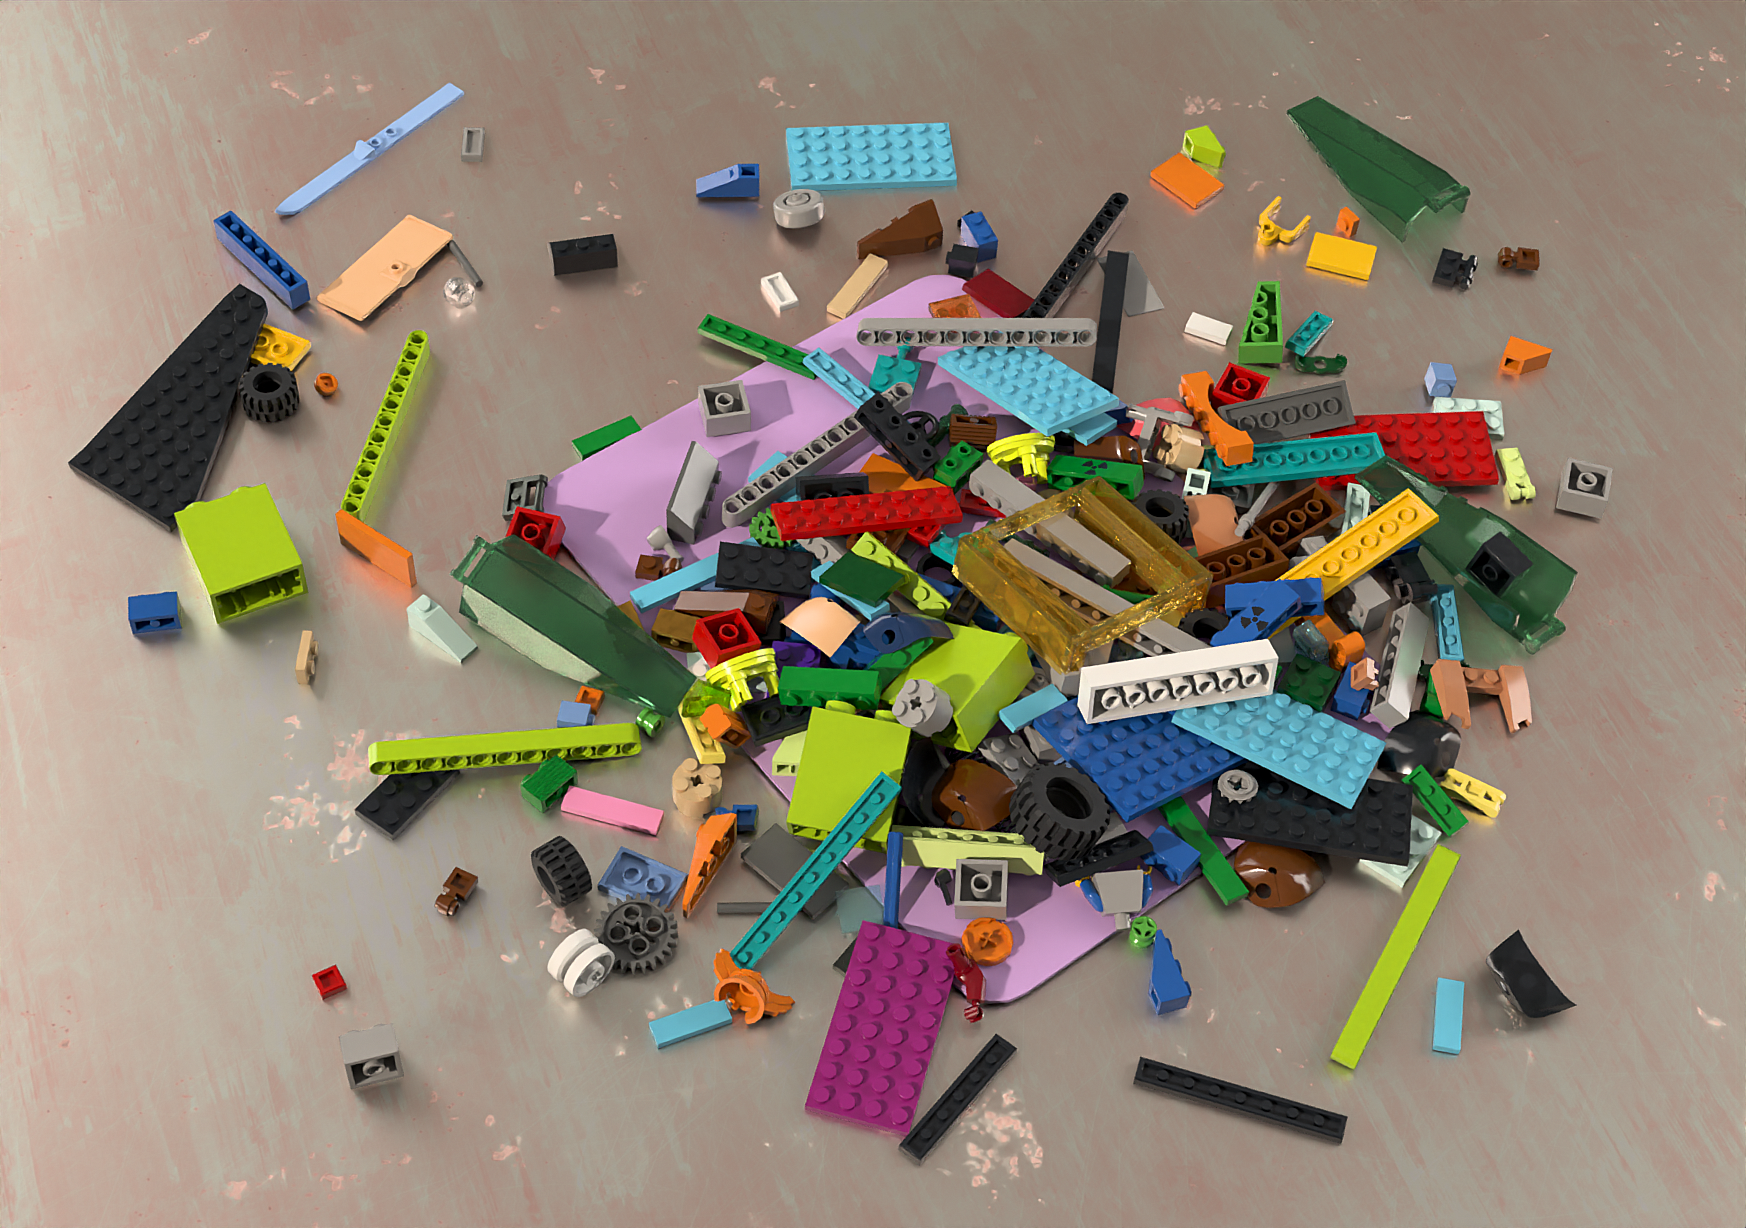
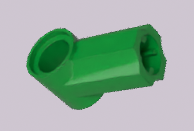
(1430, 701)

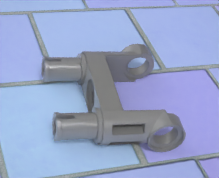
(1152, 421)

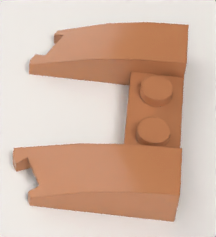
(1508, 682)

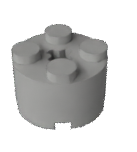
(923, 707)

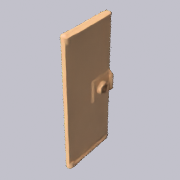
(384, 268)

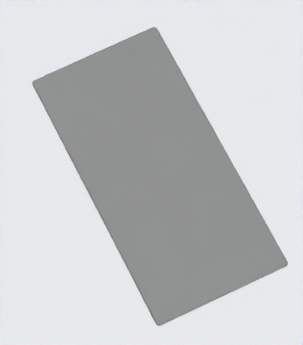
(1139, 292)

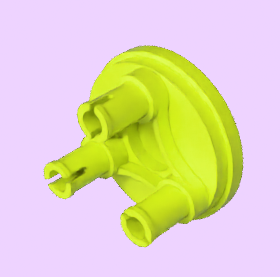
(1028, 449)
(737, 671)

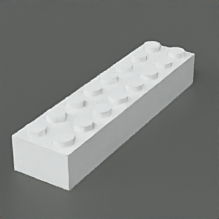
(1177, 681)

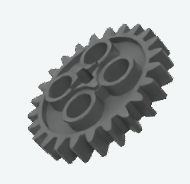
(649, 916)

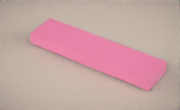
(612, 810)

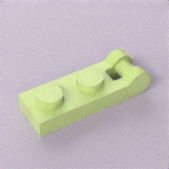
(1514, 474)

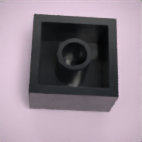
(1499, 565)

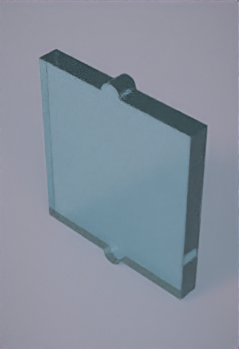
(859, 905)

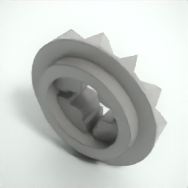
(1233, 778)

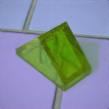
(703, 695)

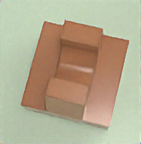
(1364, 675)

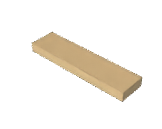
(857, 286)

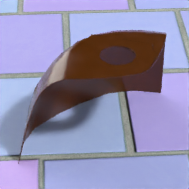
(1110, 449)
(985, 792)
(1295, 876)

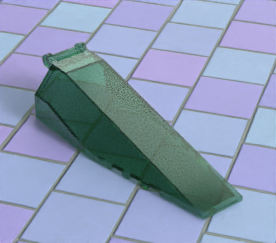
(1375, 169)
(1458, 538)
(566, 625)

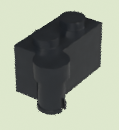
(1410, 578)

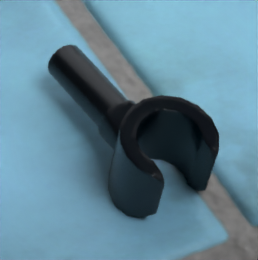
(941, 879)

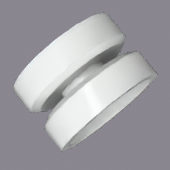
(581, 963)

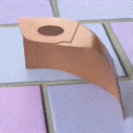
(1212, 522)

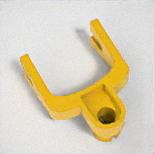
(1270, 232)

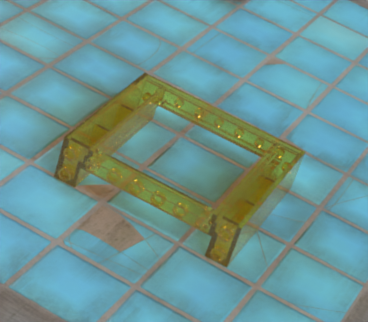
(1039, 613)

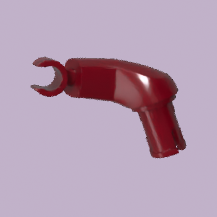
(970, 976)

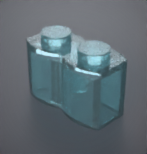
(1311, 643)

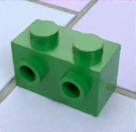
(957, 466)

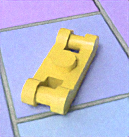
(1473, 792)

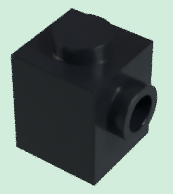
(962, 260)

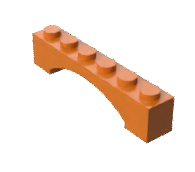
(1231, 444)

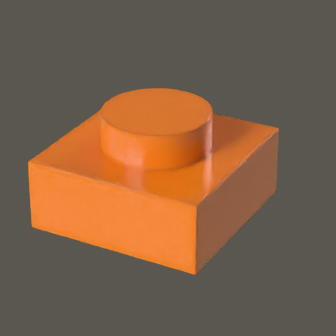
(1348, 221)

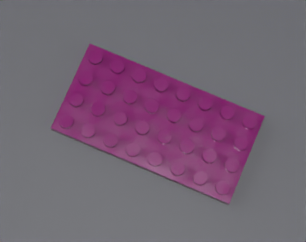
(883, 1029)

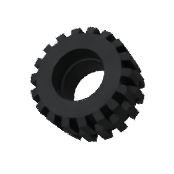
(268, 406)
(1165, 511)
(1203, 623)
(561, 871)

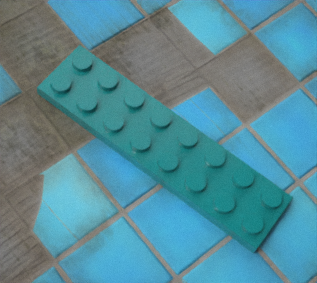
(1297, 460)

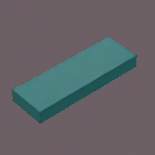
(1309, 333)

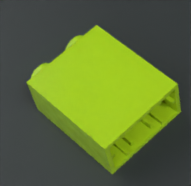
(241, 552)
(978, 672)
(839, 764)

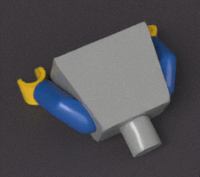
(1118, 893)

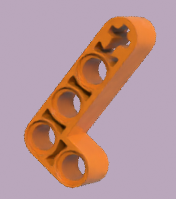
(1341, 647)

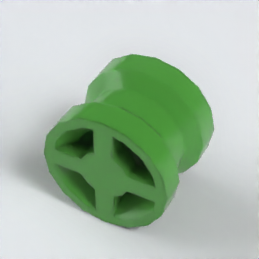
(650, 722)
(1147, 928)

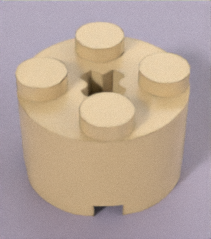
(1179, 448)
(697, 788)

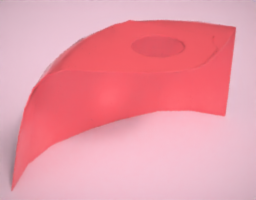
(1168, 404)

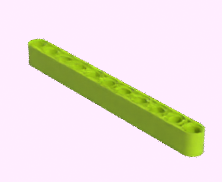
(386, 426)
(503, 748)
(1395, 957)

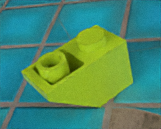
(1204, 146)

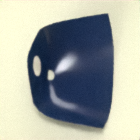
(907, 629)

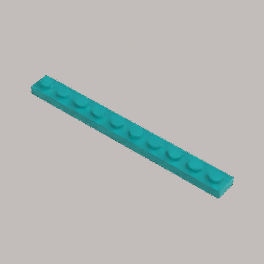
(815, 872)

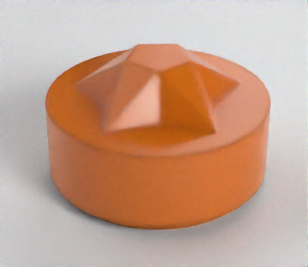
(326, 384)

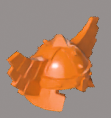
(747, 990)

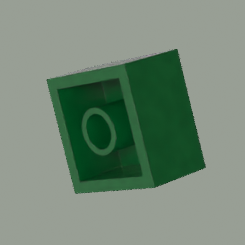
(1309, 682)

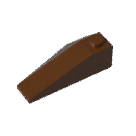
(910, 234)
(755, 605)

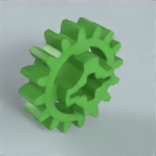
(769, 535)

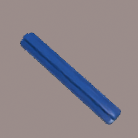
(893, 879)

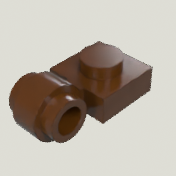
(1523, 257)
(652, 567)
(457, 885)

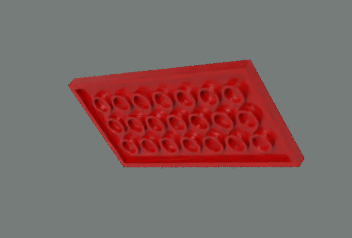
(1440, 446)

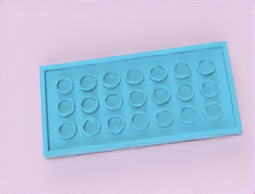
(870, 156)
(1030, 385)
(1290, 742)

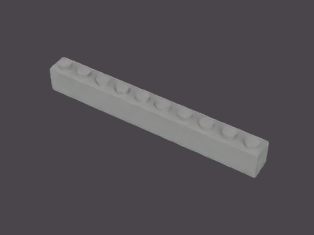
(1098, 604)

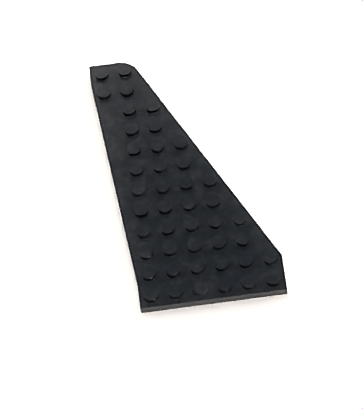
(170, 430)

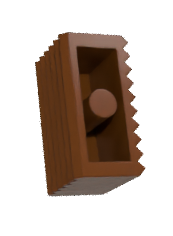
(973, 430)

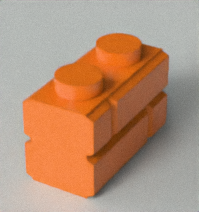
(725, 726)

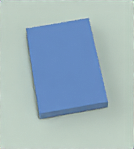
(636, 873)

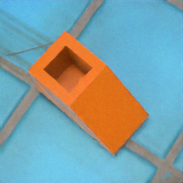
(1524, 356)

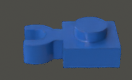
(746, 816)

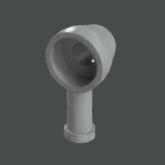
(659, 539)

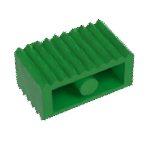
(548, 783)

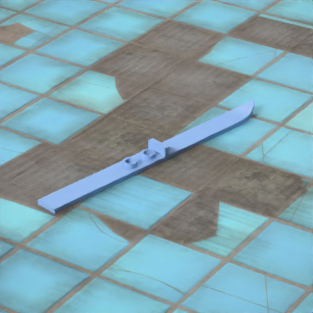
(370, 150)

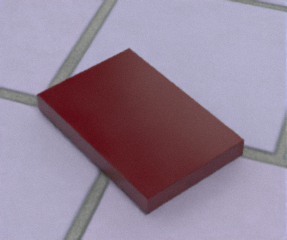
(998, 294)

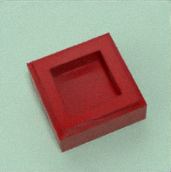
(329, 982)

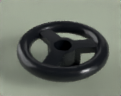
(920, 425)

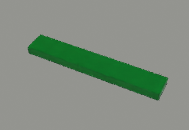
(755, 345)
(1212, 861)

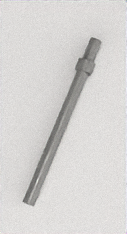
(1247, 520)

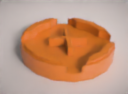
(987, 941)

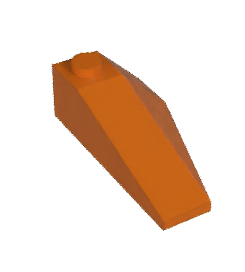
(712, 847)

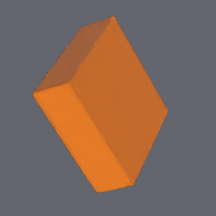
(591, 696)

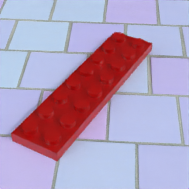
(866, 513)

